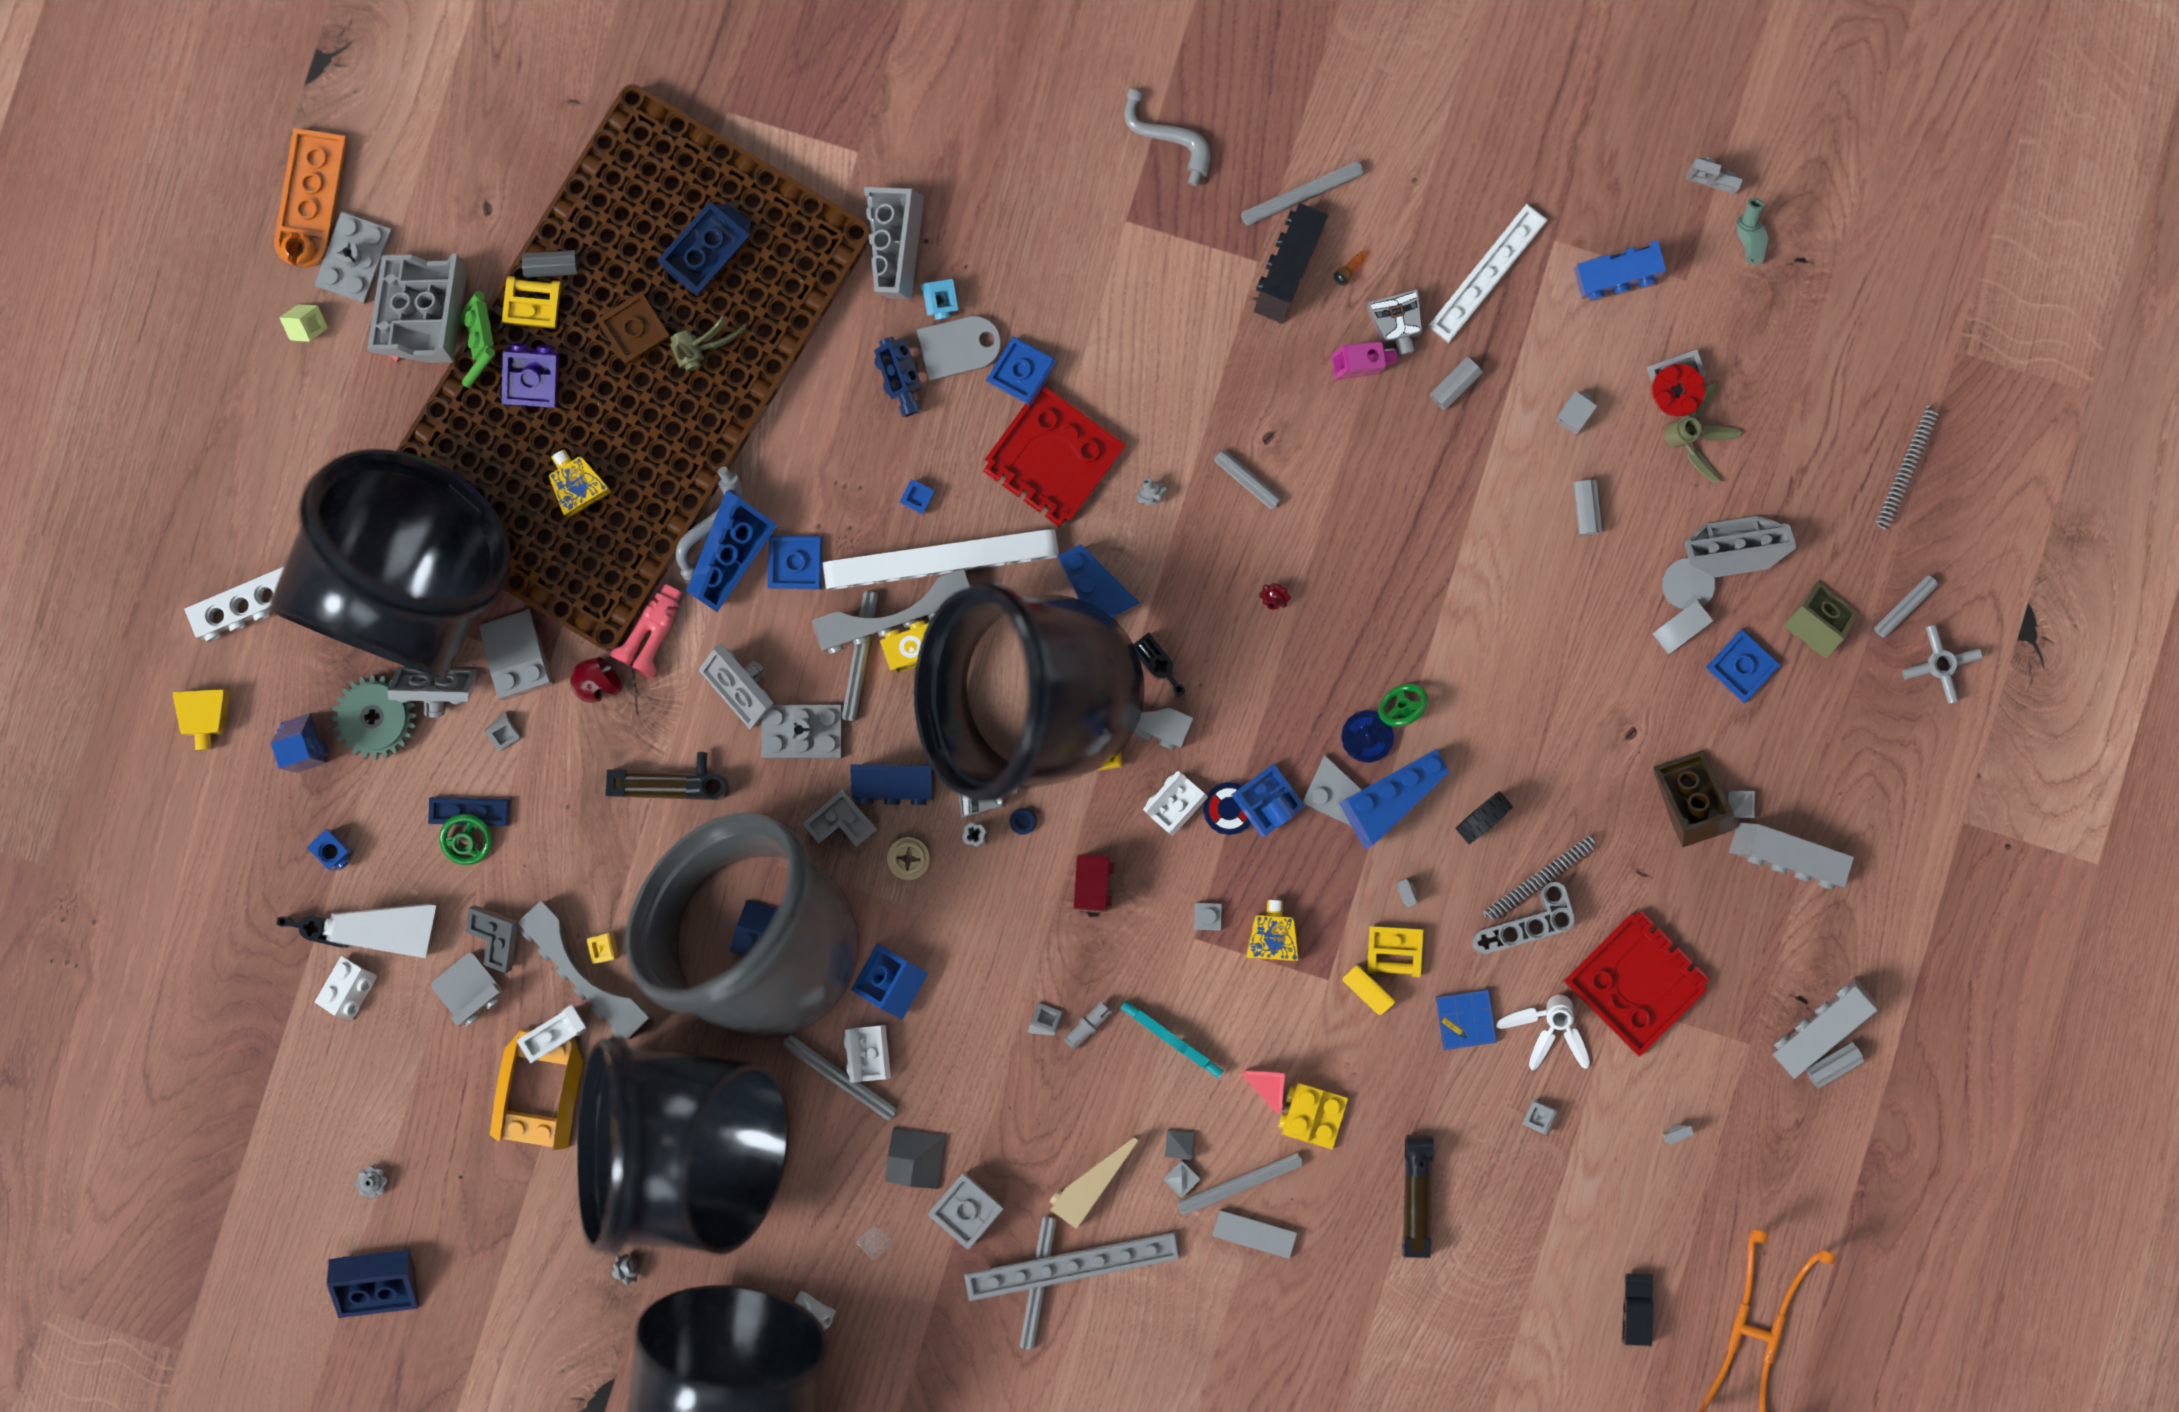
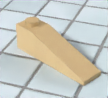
(1081, 1194)

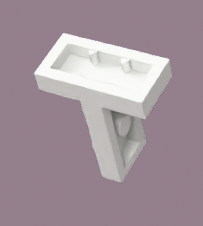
(551, 1034)

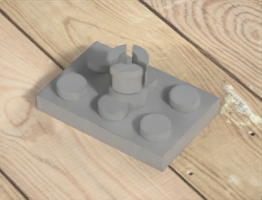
(353, 258)
(737, 684)
(418, 686)
(802, 731)

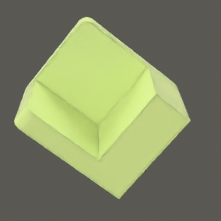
(303, 322)

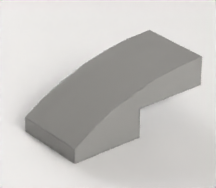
(1682, 627)

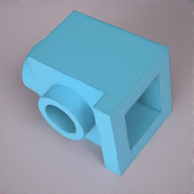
(946, 292)

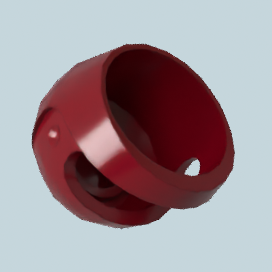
(590, 677)

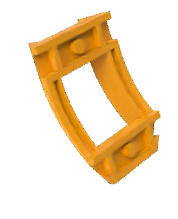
(530, 1127)

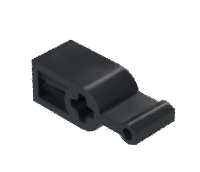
(1160, 656)
(307, 934)
(1637, 1310)

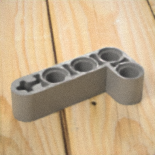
(1521, 925)

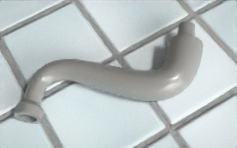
(1199, 148)
(728, 481)

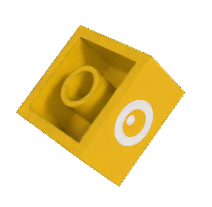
(903, 648)

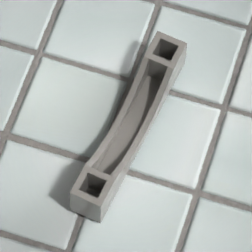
(839, 628)
(1164, 725)
(547, 931)

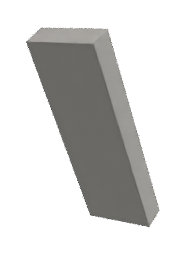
(1254, 1234)

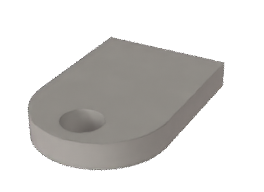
(955, 347)

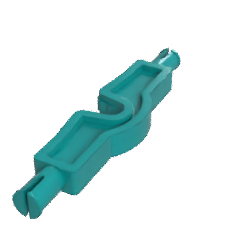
(1171, 1039)

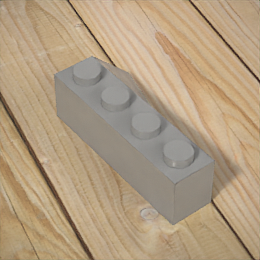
(894, 238)

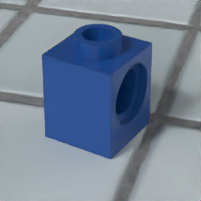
(319, 848)

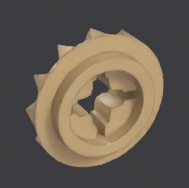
(900, 849)

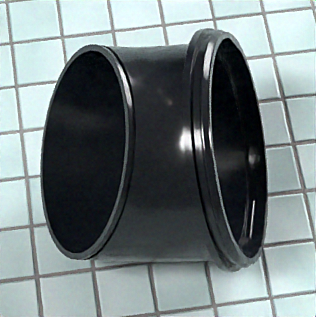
(393, 558)
(1080, 691)
(676, 1149)
(728, 1353)

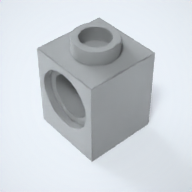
(1576, 412)

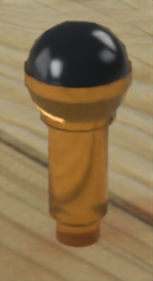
(1344, 274)

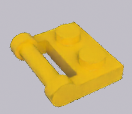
(531, 310)
(1395, 942)

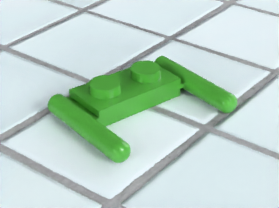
(480, 339)

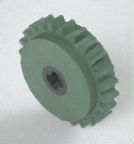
(361, 732)

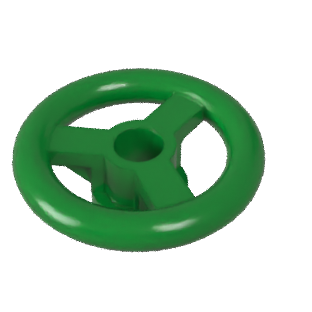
(1404, 709)
(461, 848)

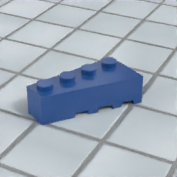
(729, 550)

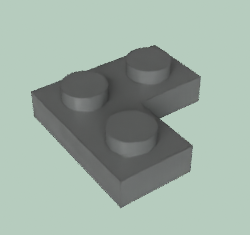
(498, 932)

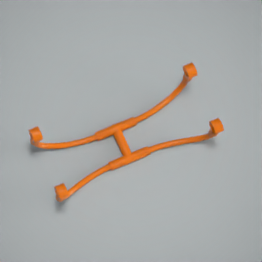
(1771, 1337)

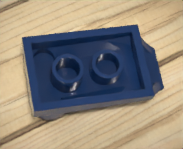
(705, 246)

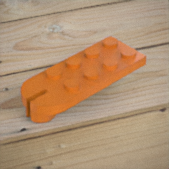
(309, 196)

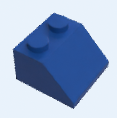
(889, 981)

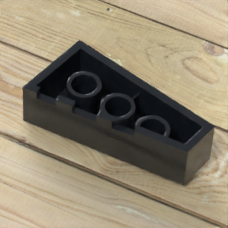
(1290, 262)

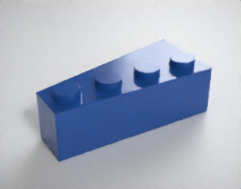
(1384, 803)

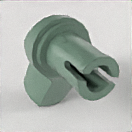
(1752, 232)

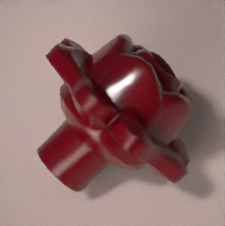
(1274, 596)

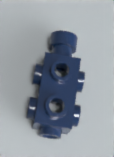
(899, 374)

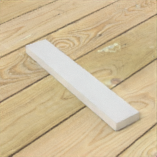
(1487, 273)

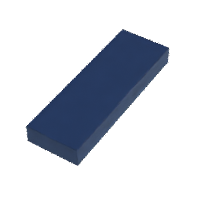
(492, 811)

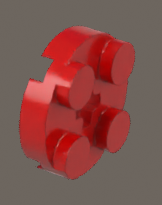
(1671, 376)

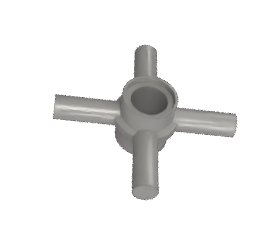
(1931, 665)

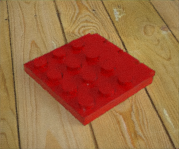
(1053, 456)
(1638, 982)

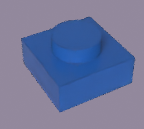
(917, 496)

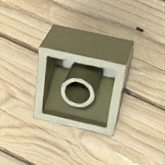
(1821, 619)

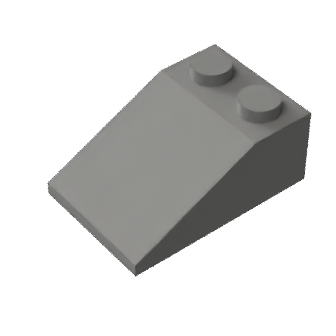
(515, 655)

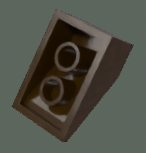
(1694, 799)

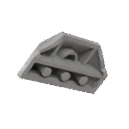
(1739, 545)

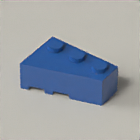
(1620, 272)
(1095, 583)
(298, 745)

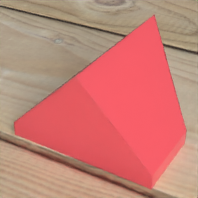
(1269, 1085)

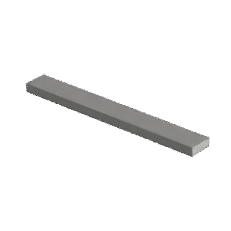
(1071, 1266)

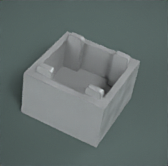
(965, 1210)

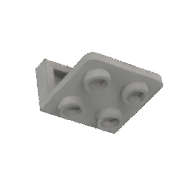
(467, 989)

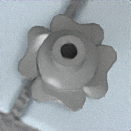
(1150, 492)
(371, 1182)
(626, 1269)

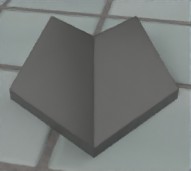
(915, 1158)

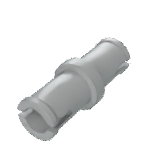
(1087, 1025)

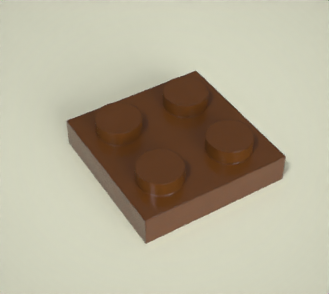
(633, 328)

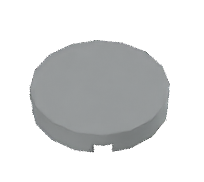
(1685, 584)

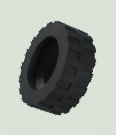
(1484, 817)

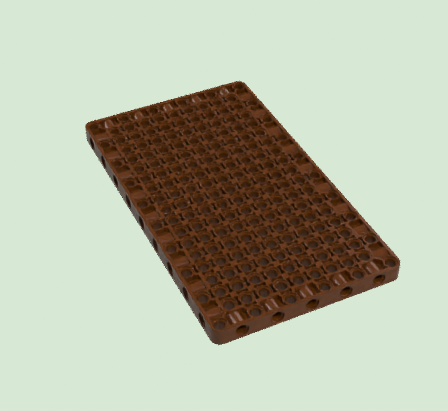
(730, 432)

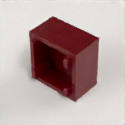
(1092, 882)

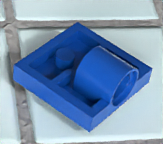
(1268, 800)

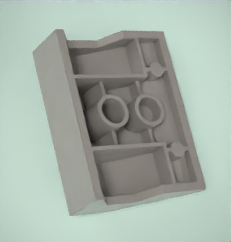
(418, 308)

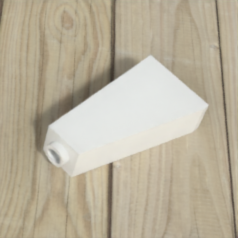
(389, 929)

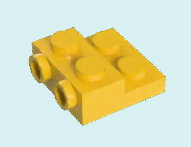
(1312, 1115)

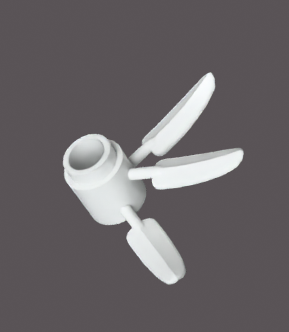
(1560, 1017)

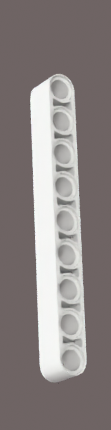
(940, 559)

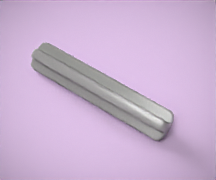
(1247, 479)
(1906, 606)

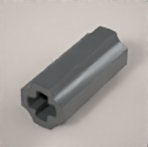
(550, 263)

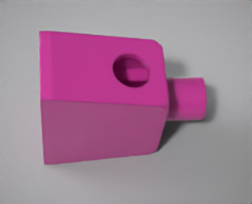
(1361, 360)

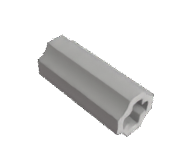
(1455, 383)
(1587, 507)
(969, 829)
(1834, 1065)

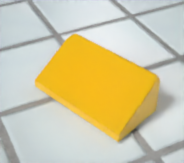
(1368, 990)

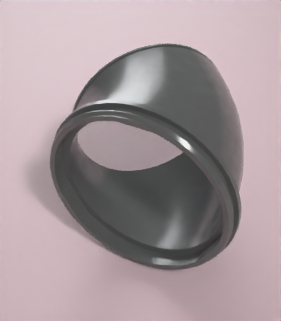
(791, 973)

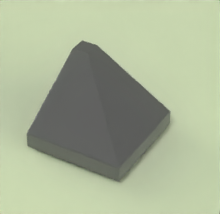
(1179, 1144)

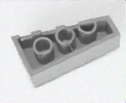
(1791, 854)
(1824, 1028)

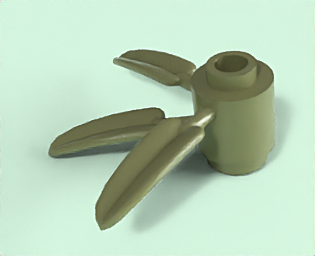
(687, 348)
(1688, 429)

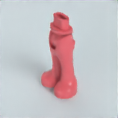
(655, 617)

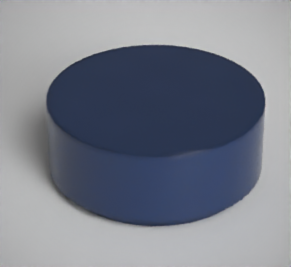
(1022, 821)

